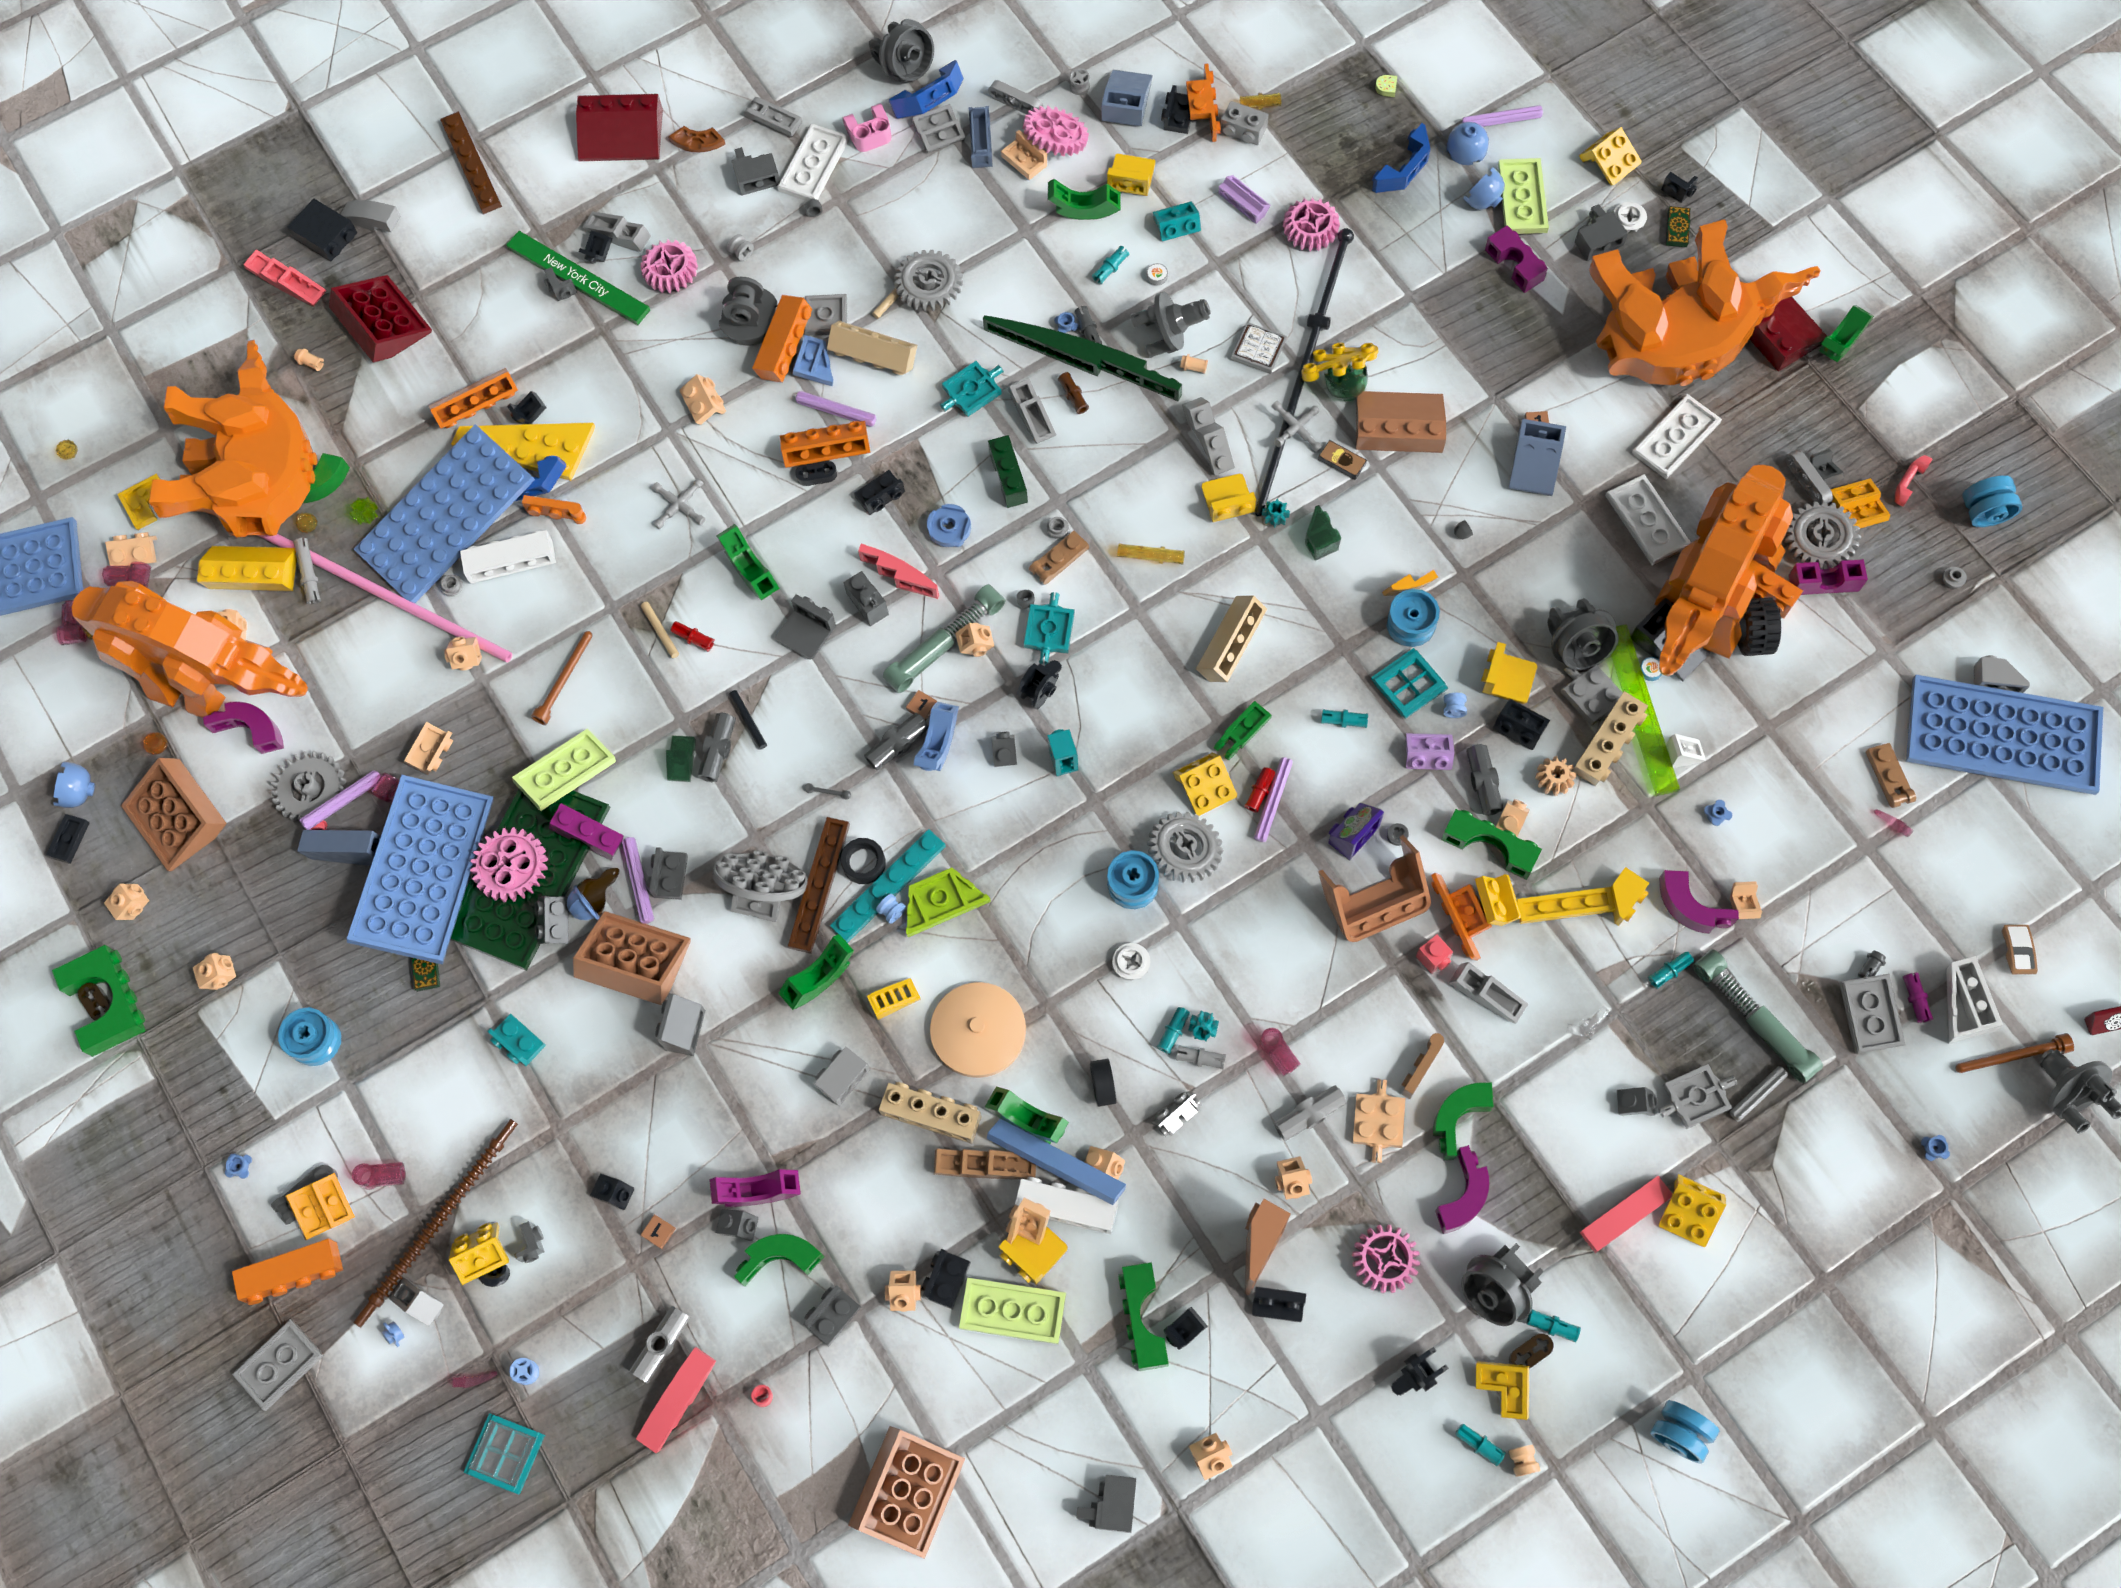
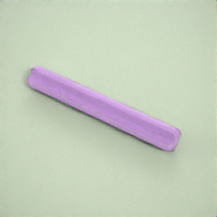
(1506, 116)
(835, 408)
(1273, 799)
(340, 800)
(637, 880)

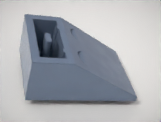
(1126, 97)
(1537, 457)

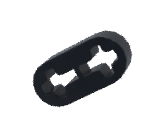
(816, 473)

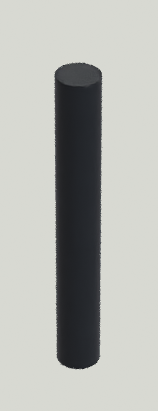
(748, 720)

